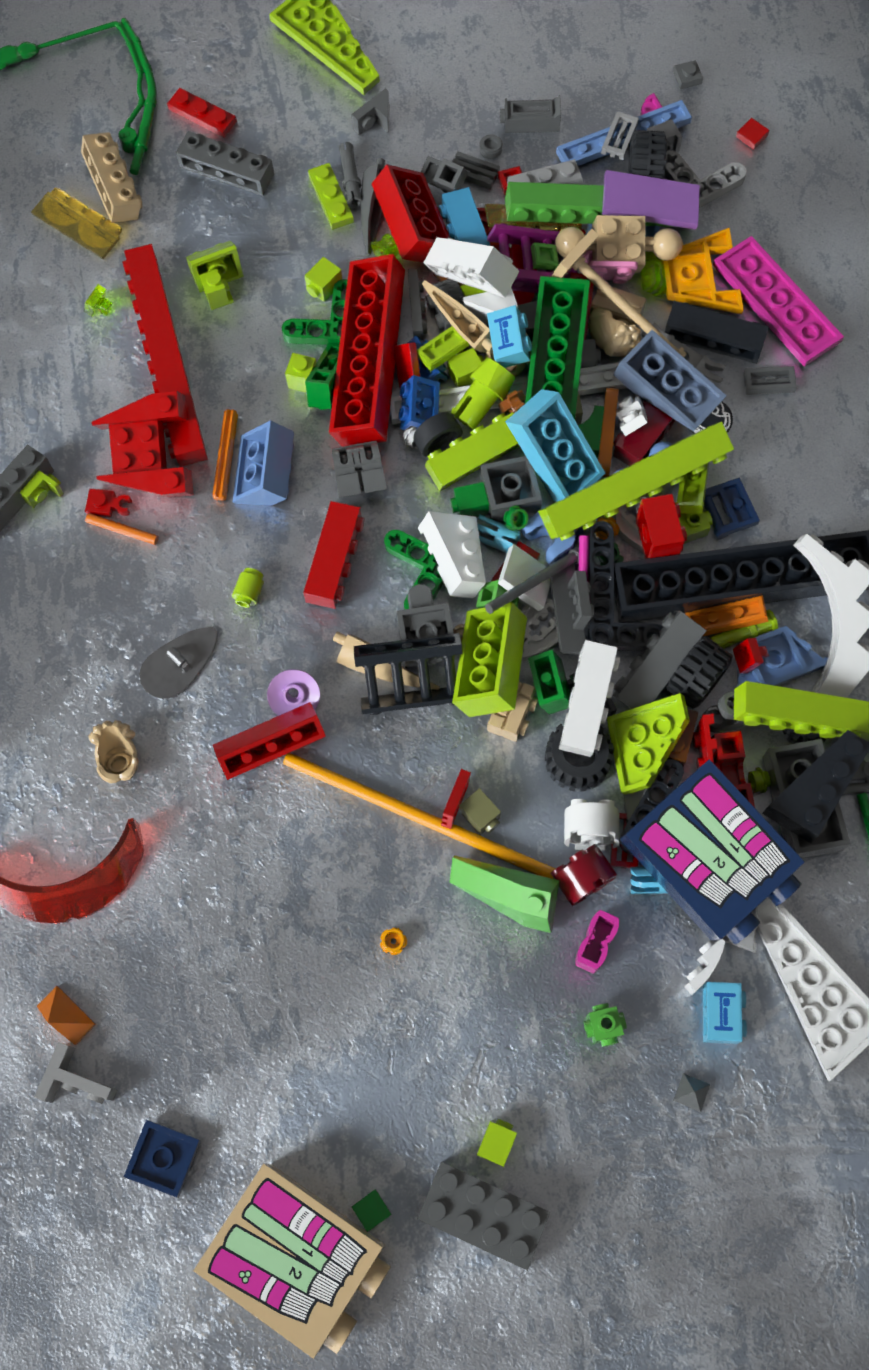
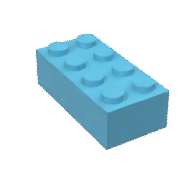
(555, 445)

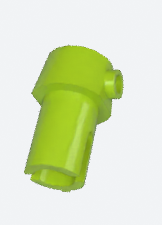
(489, 383)

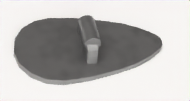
(177, 663)

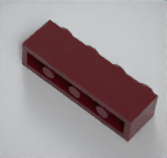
(638, 443)

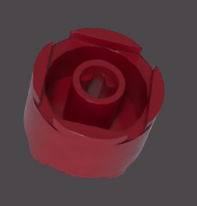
(584, 874)

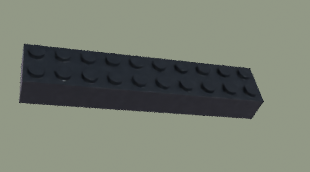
(726, 575)

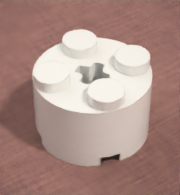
(591, 824)

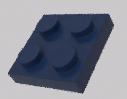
(162, 1158)

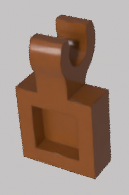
(513, 403)

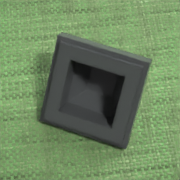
(691, 1092)

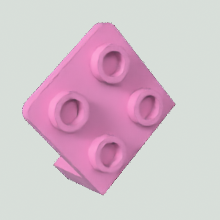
(617, 271)

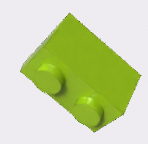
(221, 257)

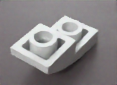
(631, 414)
(709, 959)

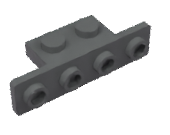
(571, 608)

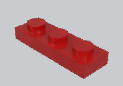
(202, 112)

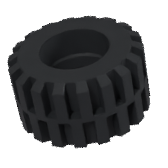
(648, 153)
(700, 671)
(578, 776)

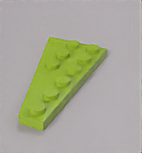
(326, 35)

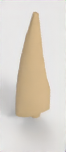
(463, 320)
(383, 671)

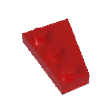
(704, 742)

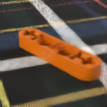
(608, 427)

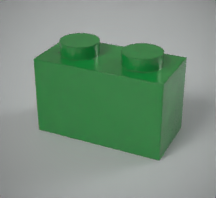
(550, 681)

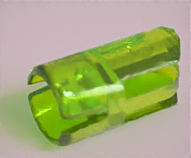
(653, 275)

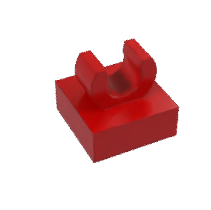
(749, 655)

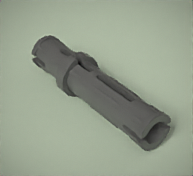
(351, 180)

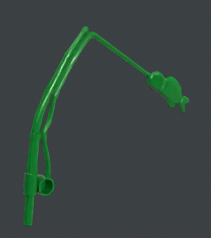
(128, 137)

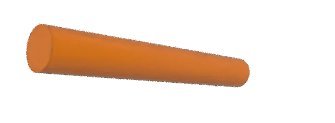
(121, 529)

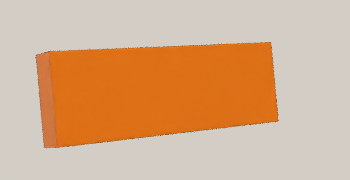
(731, 615)

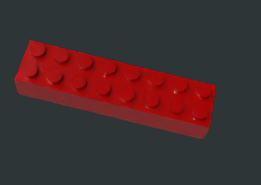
(367, 351)

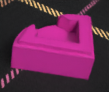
(651, 103)

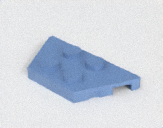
(787, 659)

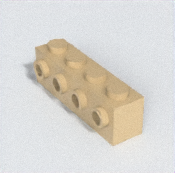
(111, 177)

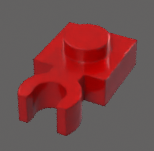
(105, 502)

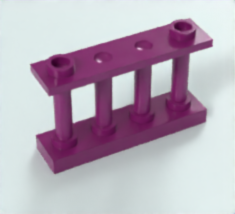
(505, 234)

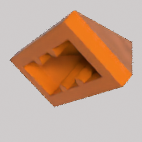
(65, 1015)

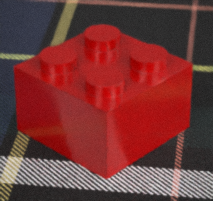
(660, 527)

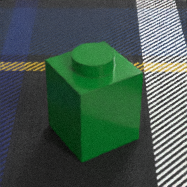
(470, 500)

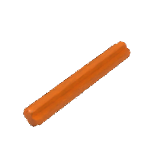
(225, 455)

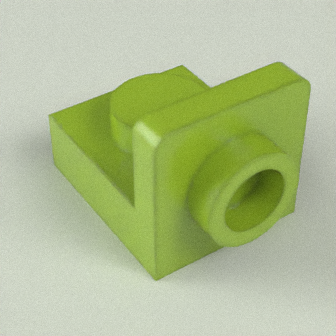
(38, 488)

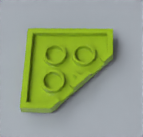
(645, 740)

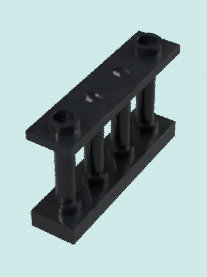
(405, 650)

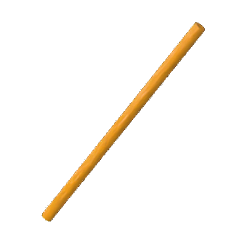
(418, 815)

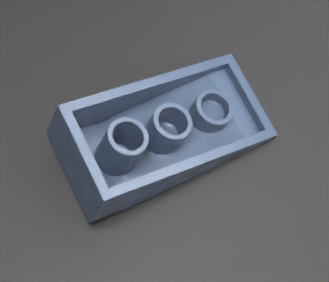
(668, 381)

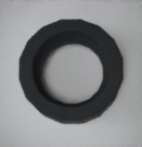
(437, 433)

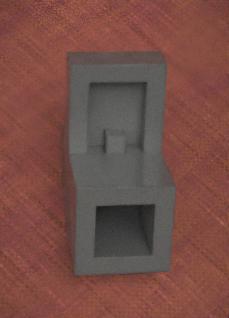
(444, 174)

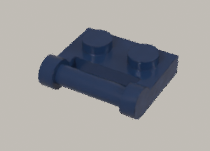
(736, 506)

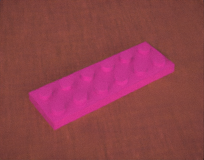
(778, 301)

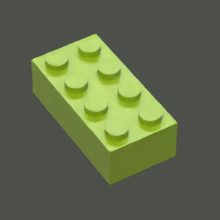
(490, 661)

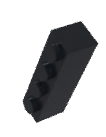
(716, 332)

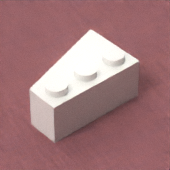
(457, 551)

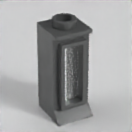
(531, 115)

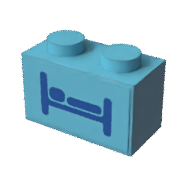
(509, 336)
(723, 1013)

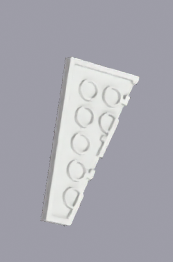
(822, 994)

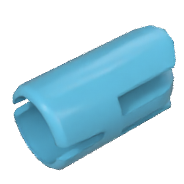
(499, 536)
(644, 882)

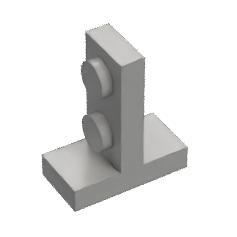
(57, 1073)

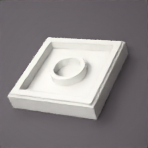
(518, 568)

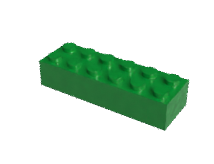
(558, 338)

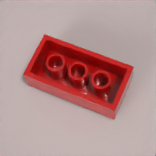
(409, 211)

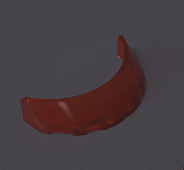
(81, 895)

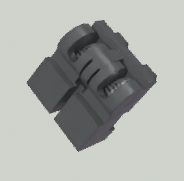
(358, 469)

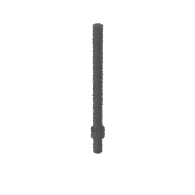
(572, 557)

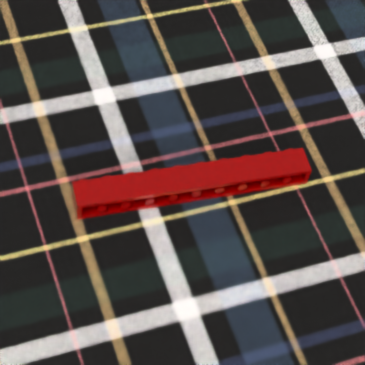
(164, 350)

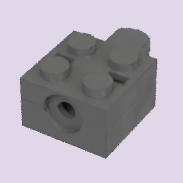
(424, 619)

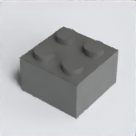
(511, 484)

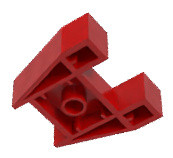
(139, 445)

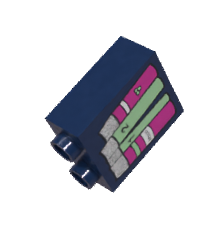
(715, 854)

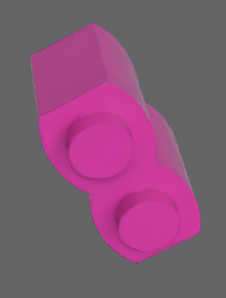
(595, 945)

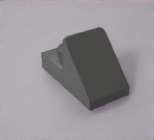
(372, 112)

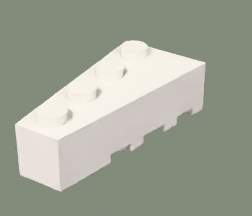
(472, 265)
(588, 698)

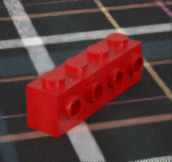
(333, 555)
(268, 740)

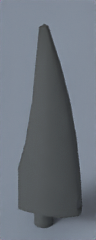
(370, 208)

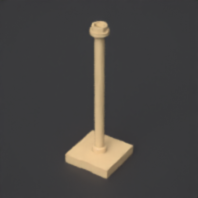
(577, 262)

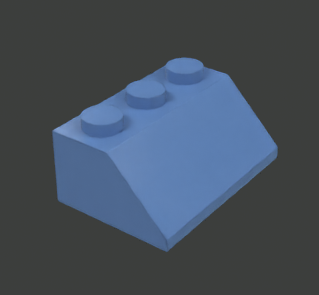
(264, 465)

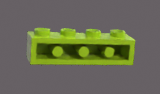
(468, 455)

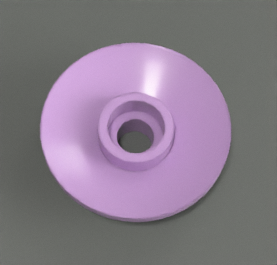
(278, 691)

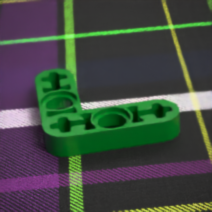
(329, 327)
(426, 563)

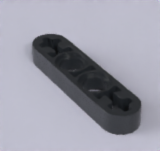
(647, 803)

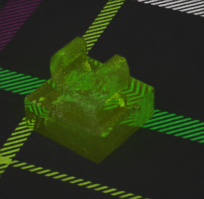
(97, 302)

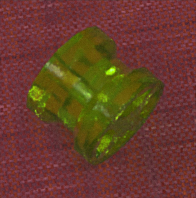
(385, 246)

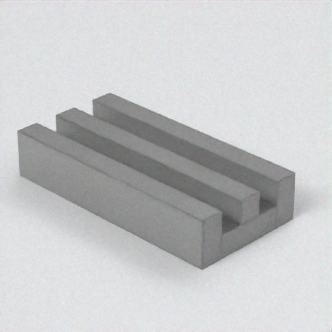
(615, 149)

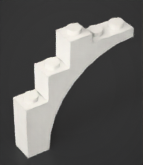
(850, 619)

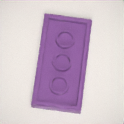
(655, 198)

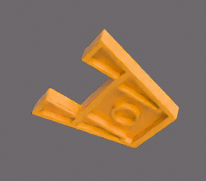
(692, 279)

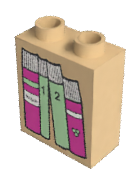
(293, 1262)

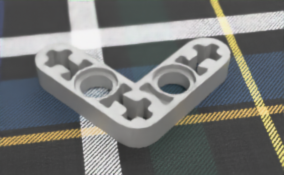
(721, 176)

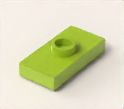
(441, 348)

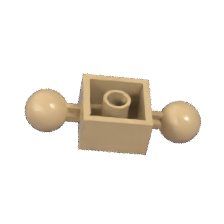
(622, 240)

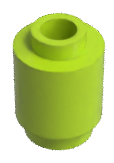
(248, 587)

